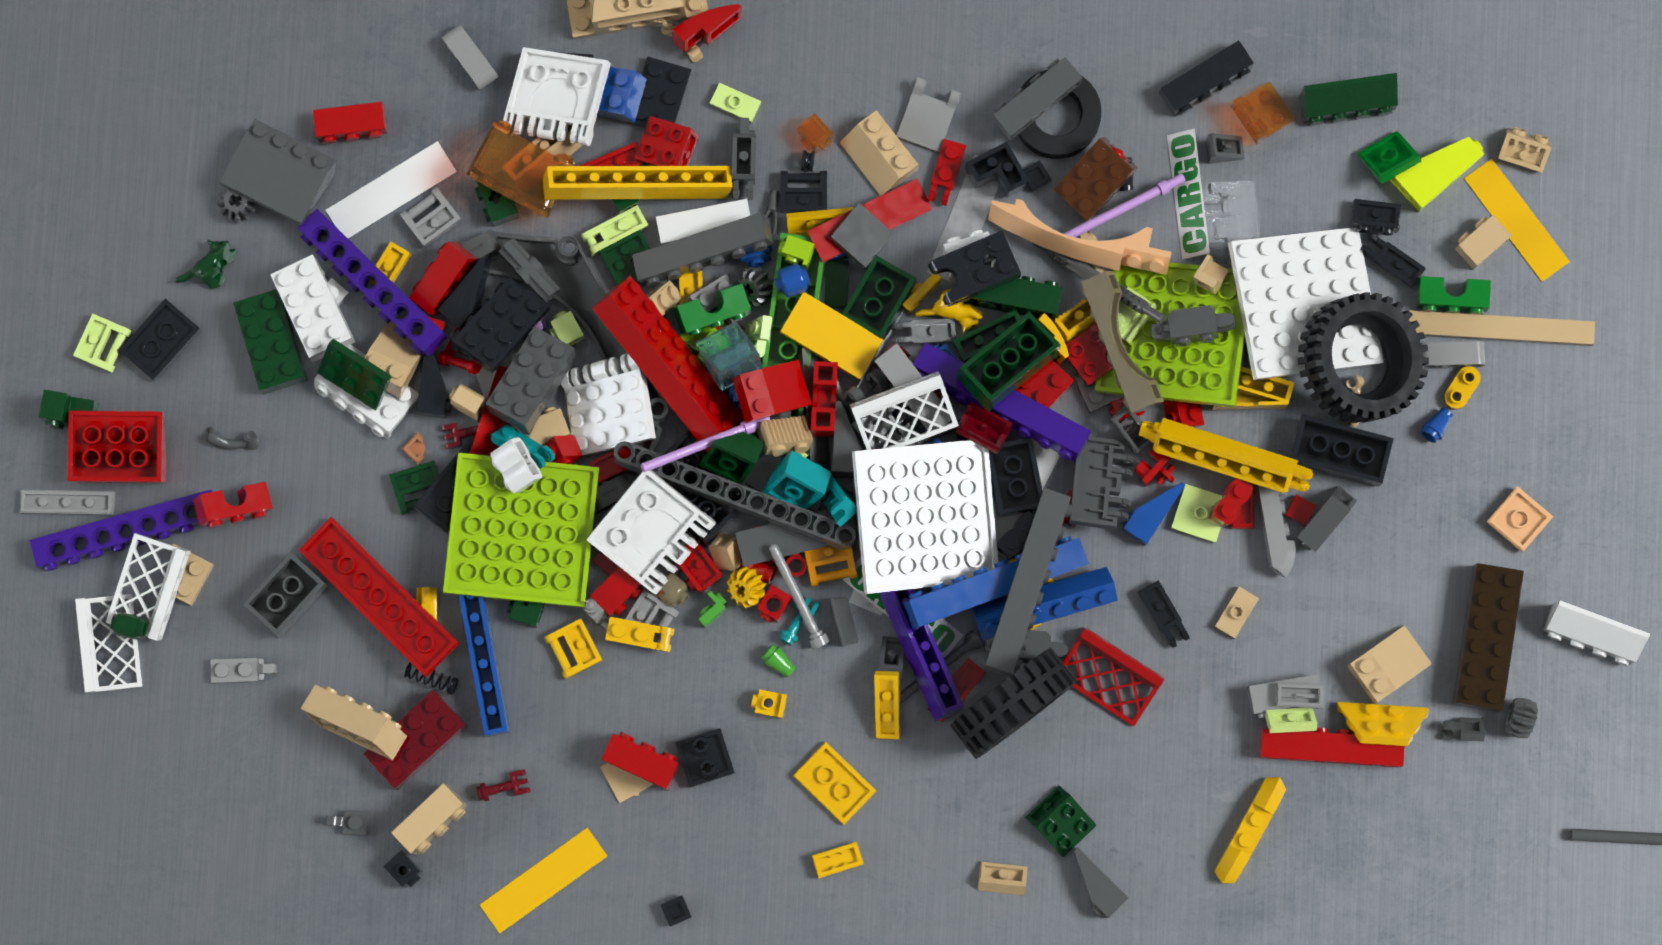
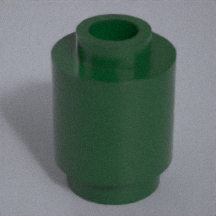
(129, 625)

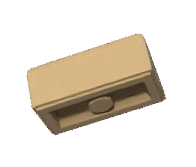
(1002, 878)

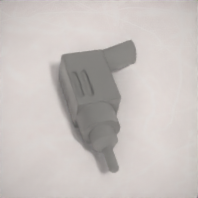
(596, 613)

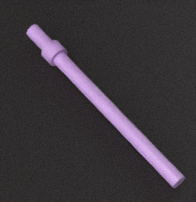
(1161, 188)
(700, 445)

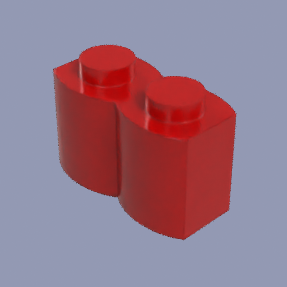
(1228, 508)

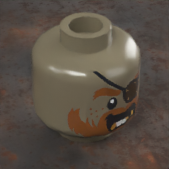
(674, 590)

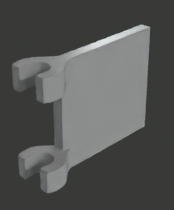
(927, 118)

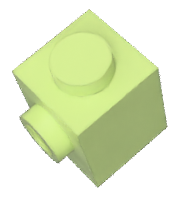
(566, 328)

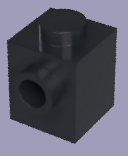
(403, 869)

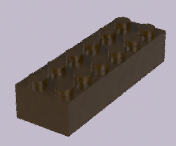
(1488, 637)

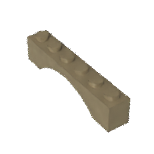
(1104, 298)

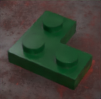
(619, 256)

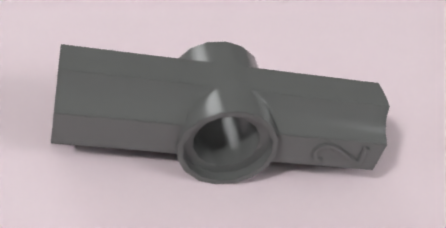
(529, 270)

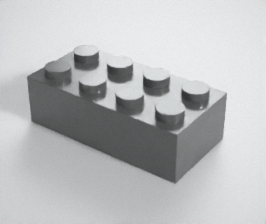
(531, 380)

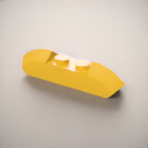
(1250, 830)

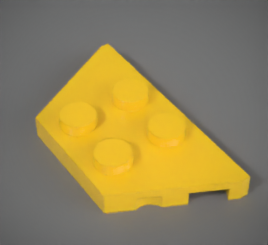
(1383, 722)

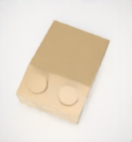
(394, 357)
(1389, 665)

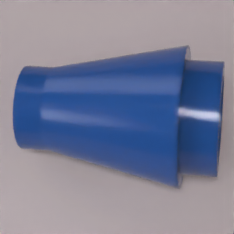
(1435, 427)

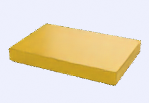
(834, 783)

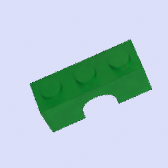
(1432, 296)
(731, 303)

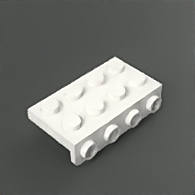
(380, 421)

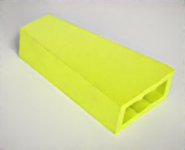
(1437, 172)

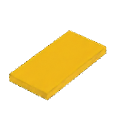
(831, 335)

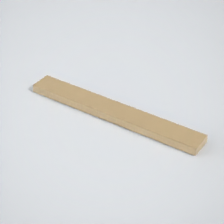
(1504, 328)

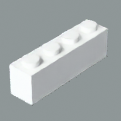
(690, 222)

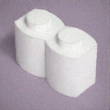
(515, 465)

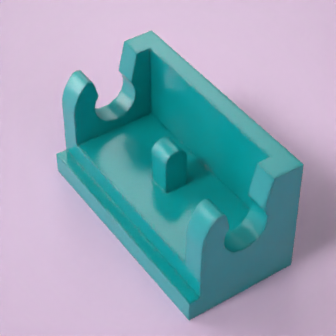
(839, 502)

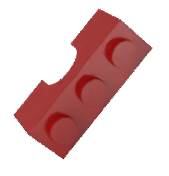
(824, 399)
(213, 508)

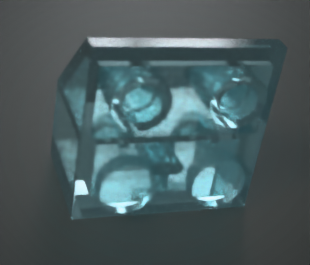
(728, 354)

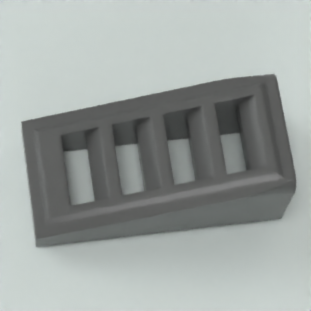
(1141, 442)

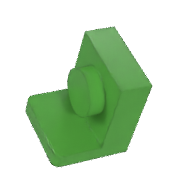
(711, 613)

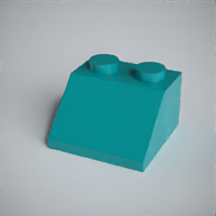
(797, 481)

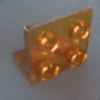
(1262, 112)

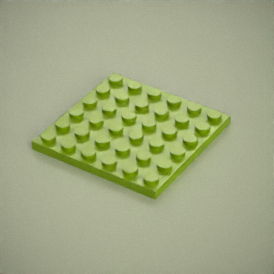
(1192, 372)
(522, 542)

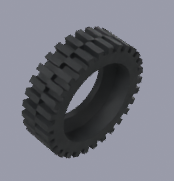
(1402, 352)

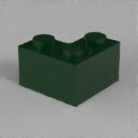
(56, 408)

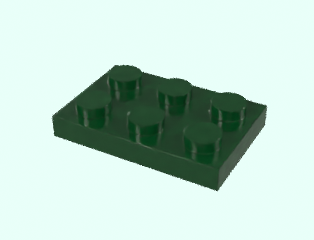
(354, 374)

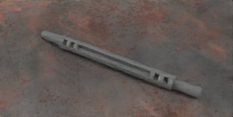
(1086, 272)

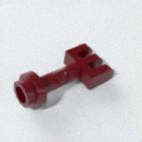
(457, 434)
(514, 784)

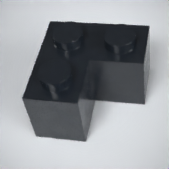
(998, 164)

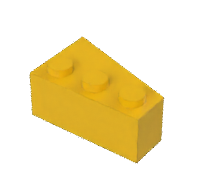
(1260, 394)

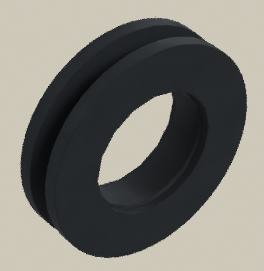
(1077, 140)

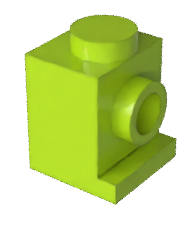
(796, 250)

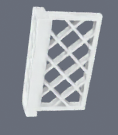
(896, 396)
(168, 590)
(88, 651)

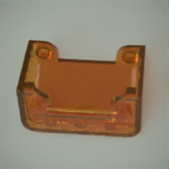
(515, 167)

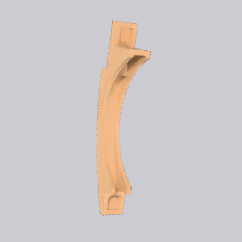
(1111, 254)

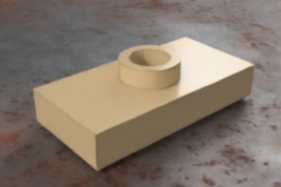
(1236, 612)

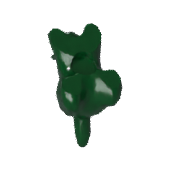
(209, 268)

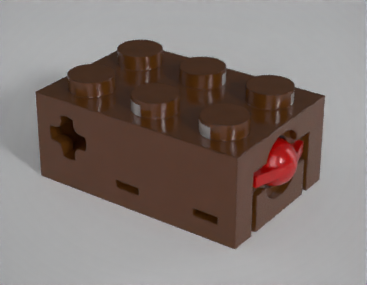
(1095, 178)

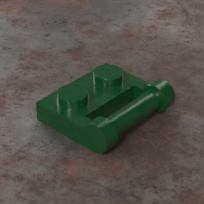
(411, 481)

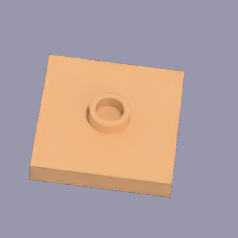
(1519, 519)

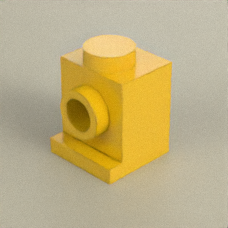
(776, 710)

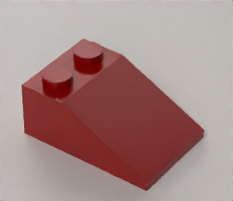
(771, 391)

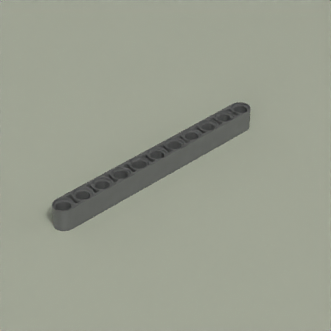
(743, 504)

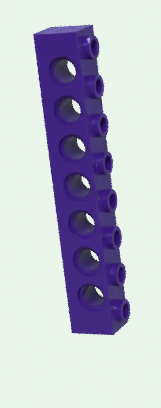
(318, 225)
(44, 546)

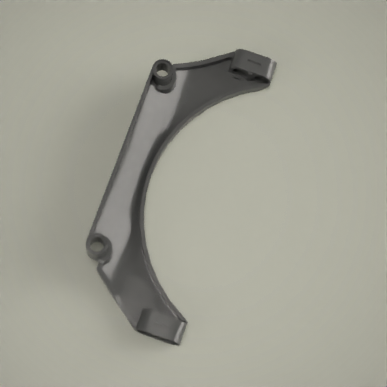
(579, 294)

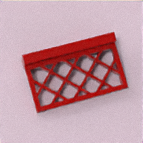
(1125, 663)

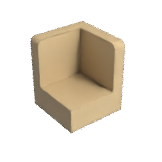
(1210, 275)
(726, 552)

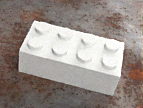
(312, 306)

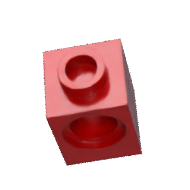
(777, 594)

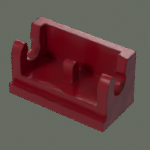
(984, 428)

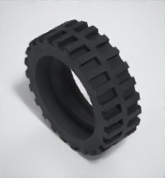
(1013, 703)

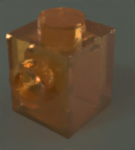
(815, 134)

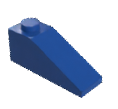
(1147, 518)

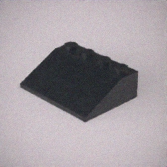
(719, 513)

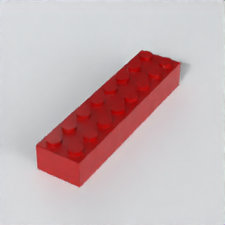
(666, 361)

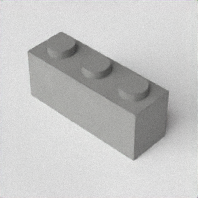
(1263, 696)

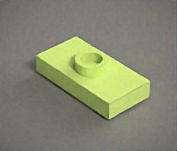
(735, 102)

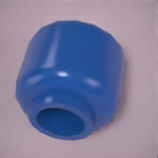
(792, 280)

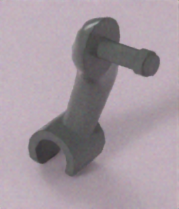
(250, 440)

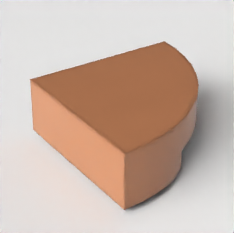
(416, 448)

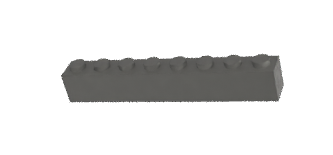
(1027, 583)

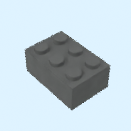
(285, 595)

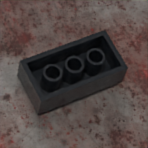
(1341, 450)

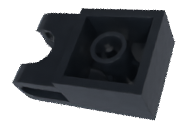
(969, 268)

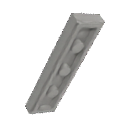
(67, 502)

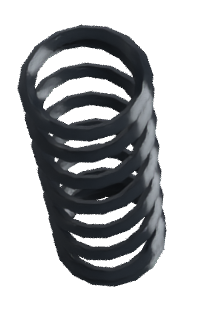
(450, 689)

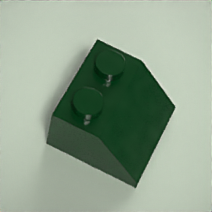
(733, 456)

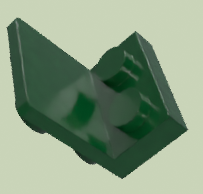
(1061, 821)

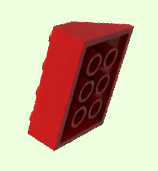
(116, 447)

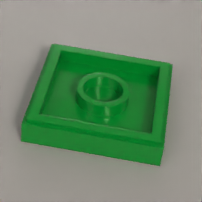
(1389, 157)

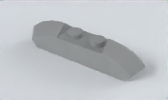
(1279, 549)

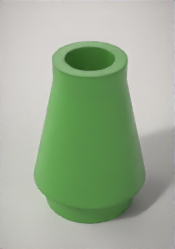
(777, 659)

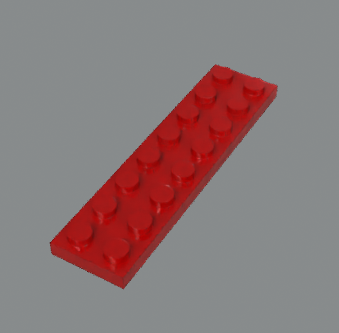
(379, 597)

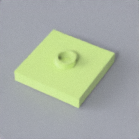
(1194, 514)

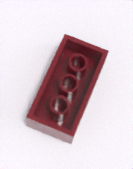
(428, 730)

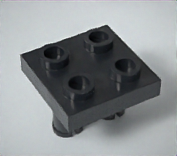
(705, 757)

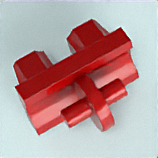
(1147, 473)

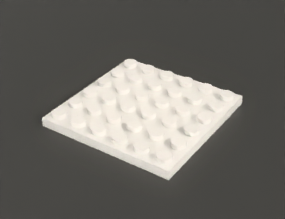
(1289, 280)
(924, 514)

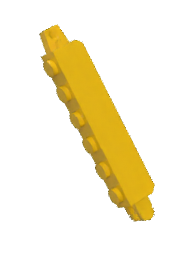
(1226, 456)

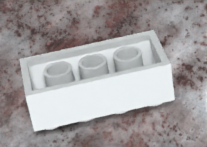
(1595, 632)

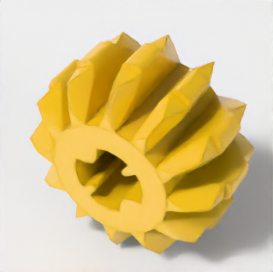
(746, 587)

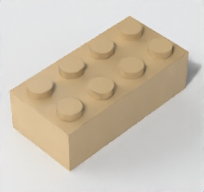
(354, 721)

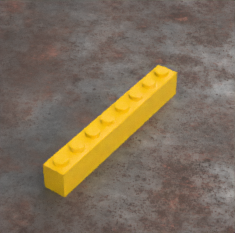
(637, 182)

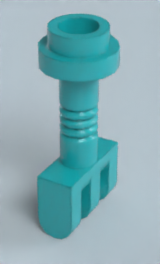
(788, 636)

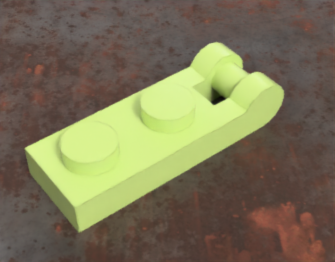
(615, 229)

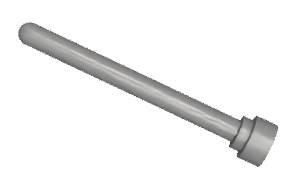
(817, 637)

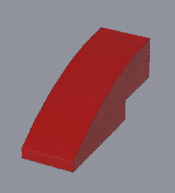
(705, 26)

